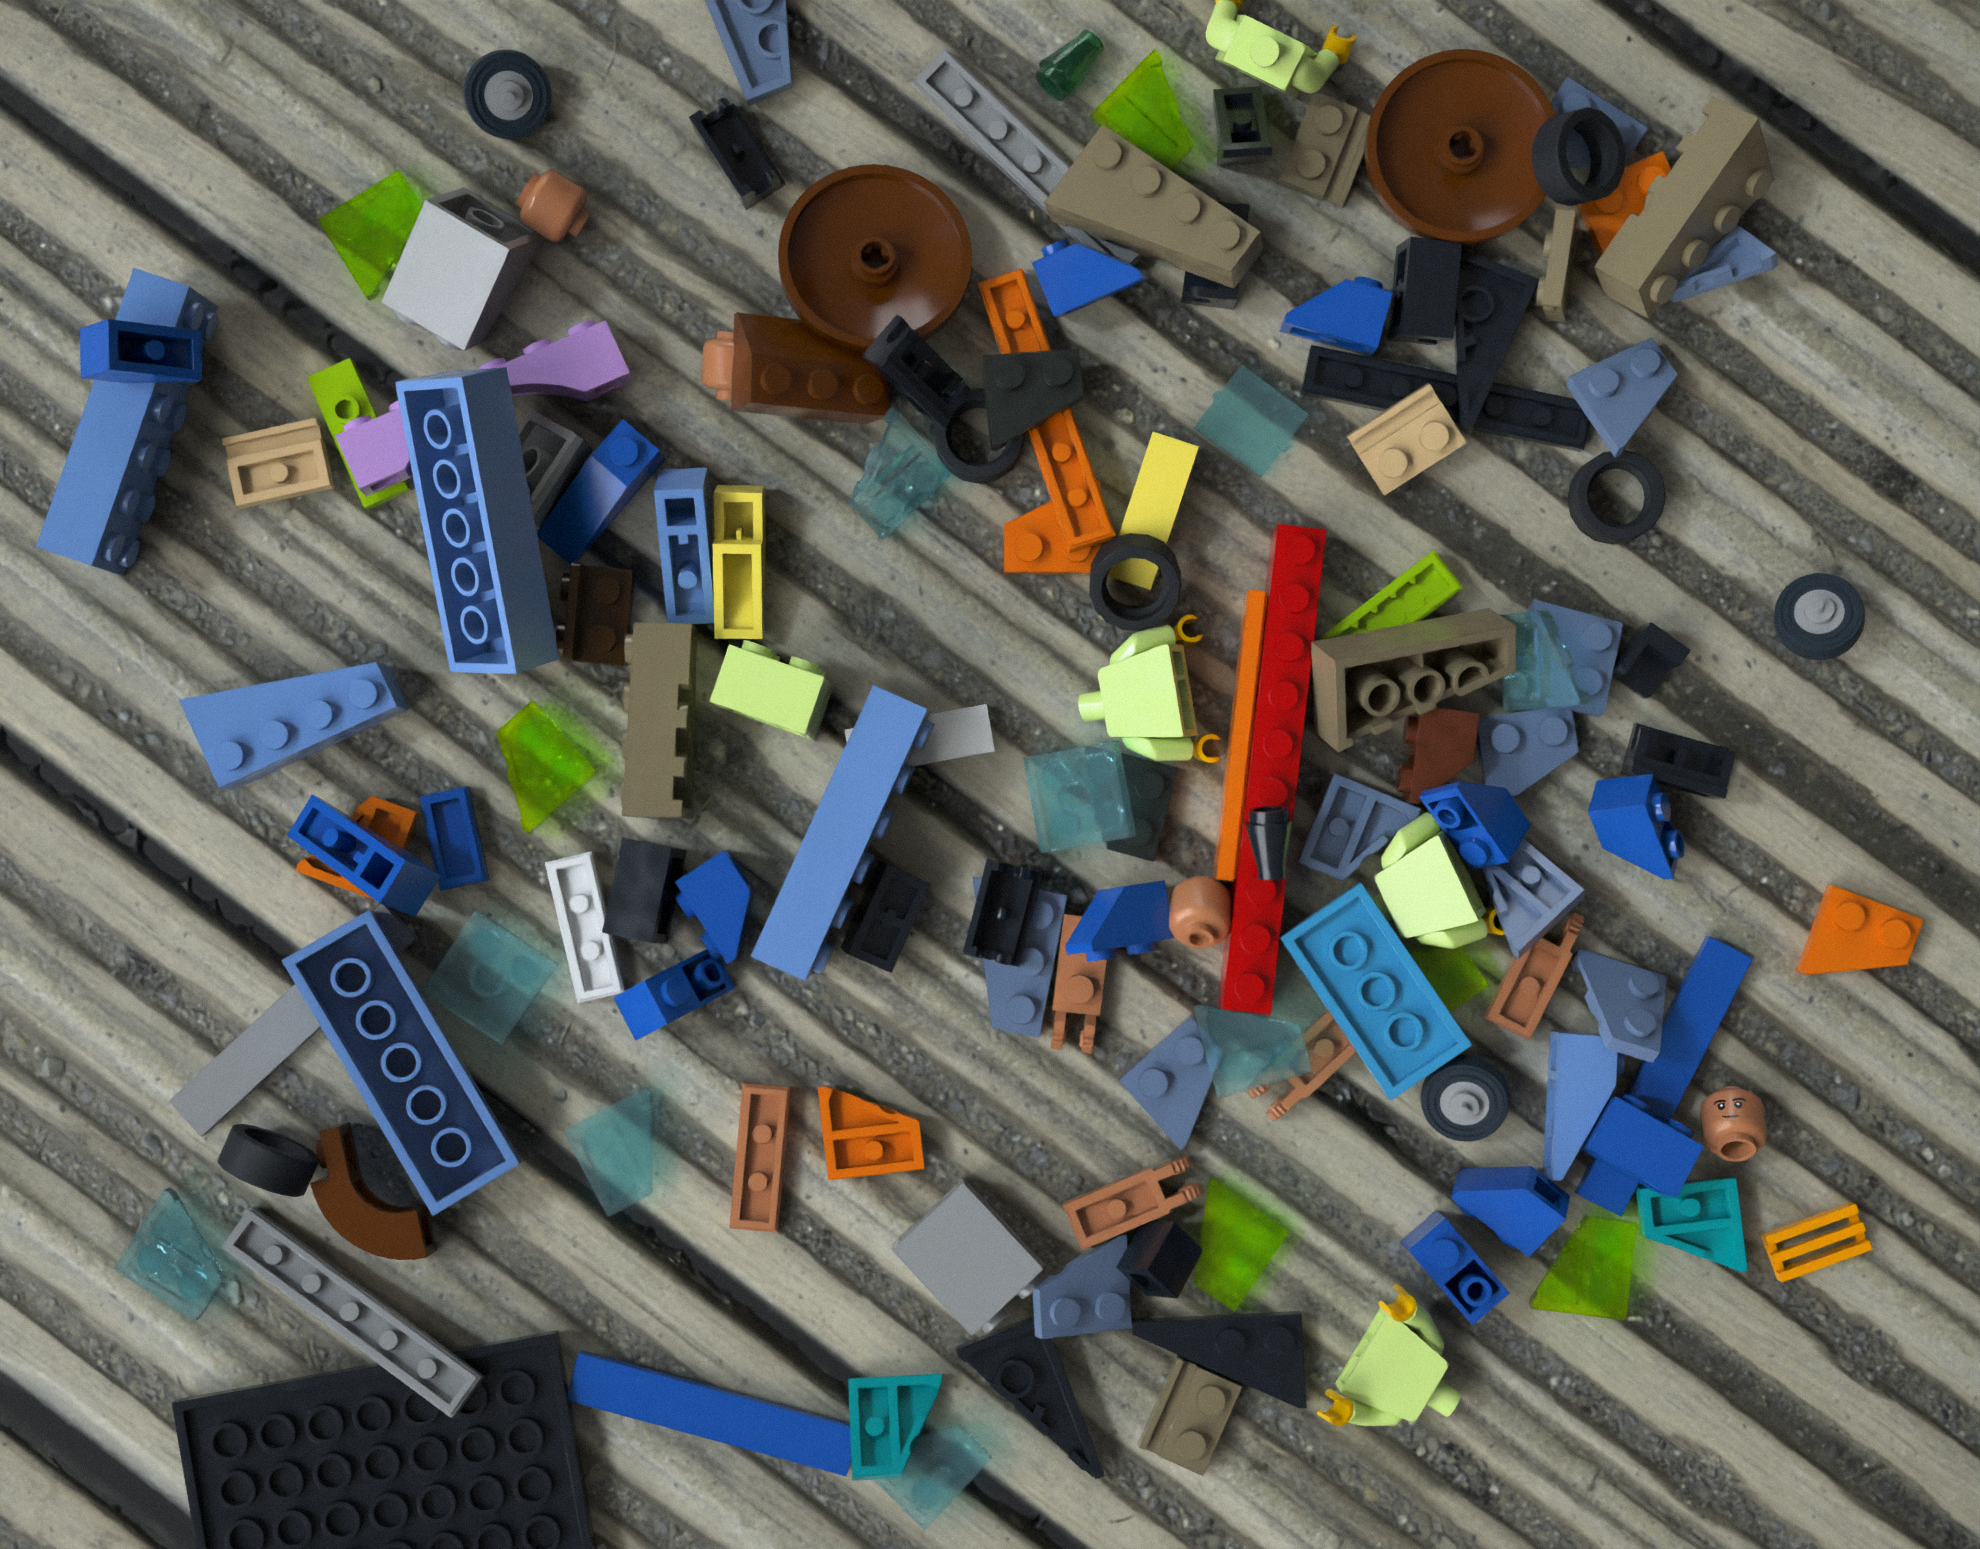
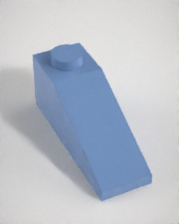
(685, 544)
(1577, 1089)

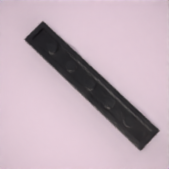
(1382, 383)

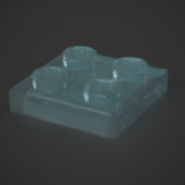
(1079, 796)
(489, 977)

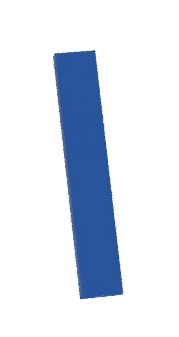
(1684, 1040)
(711, 1412)

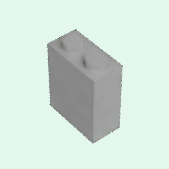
(969, 1258)

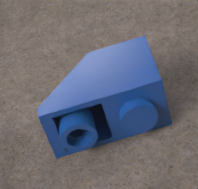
(1478, 821)
(1636, 823)
(721, 901)
(1121, 918)
(673, 993)
(1513, 1202)
(1454, 1267)

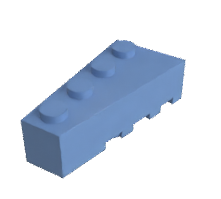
(283, 721)

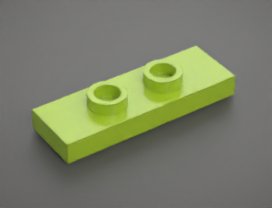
(341, 399)
(1403, 600)

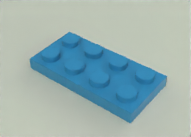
(1375, 991)

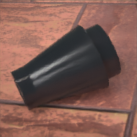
(1270, 839)

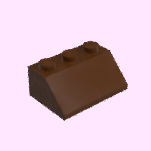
(799, 374)

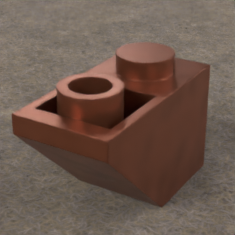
(1439, 748)

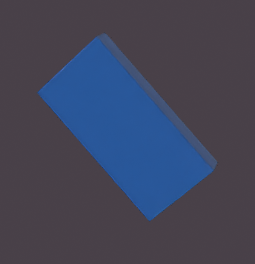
(454, 838)

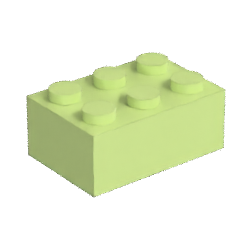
(772, 692)

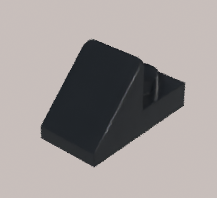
(1241, 126)

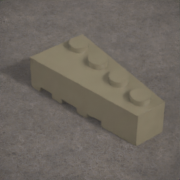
(1141, 204)
(1689, 210)
(660, 721)

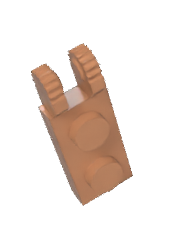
(1532, 981)
(1076, 990)
(1327, 1052)
(1127, 1202)

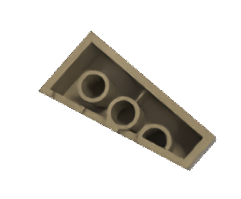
(1403, 669)

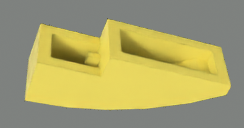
(1155, 502)
(739, 561)

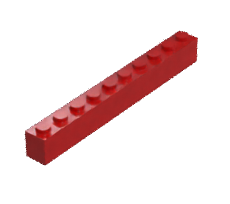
(1273, 760)

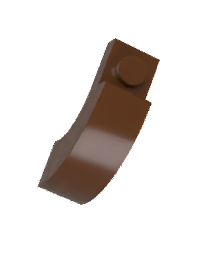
(358, 1212)

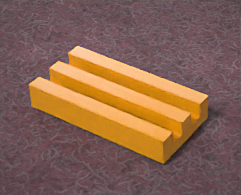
(1854, 1228)

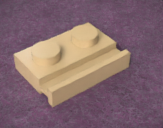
(1406, 439)
(278, 463)

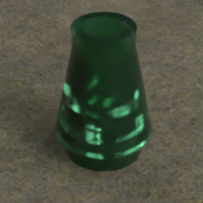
(1067, 67)

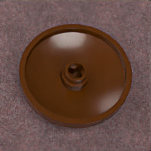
(1456, 146)
(874, 249)

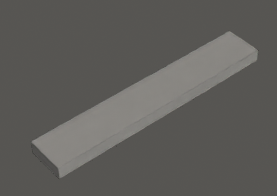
(1002, 138)
(261, 1048)
(353, 1312)

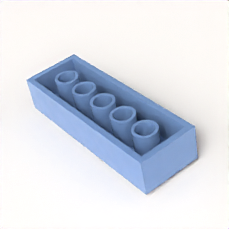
(124, 440)
(478, 520)
(841, 834)
(402, 1061)

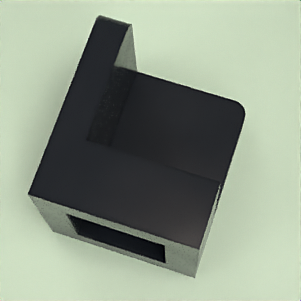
(1648, 659)
(1160, 1258)

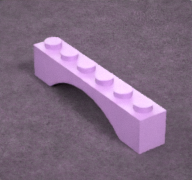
(576, 367)

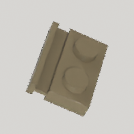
(1326, 150)
(1561, 250)
(1189, 1415)

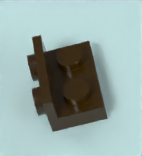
(596, 614)

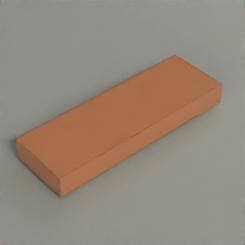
(760, 1157)

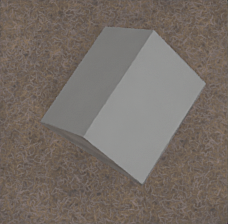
(550, 461)

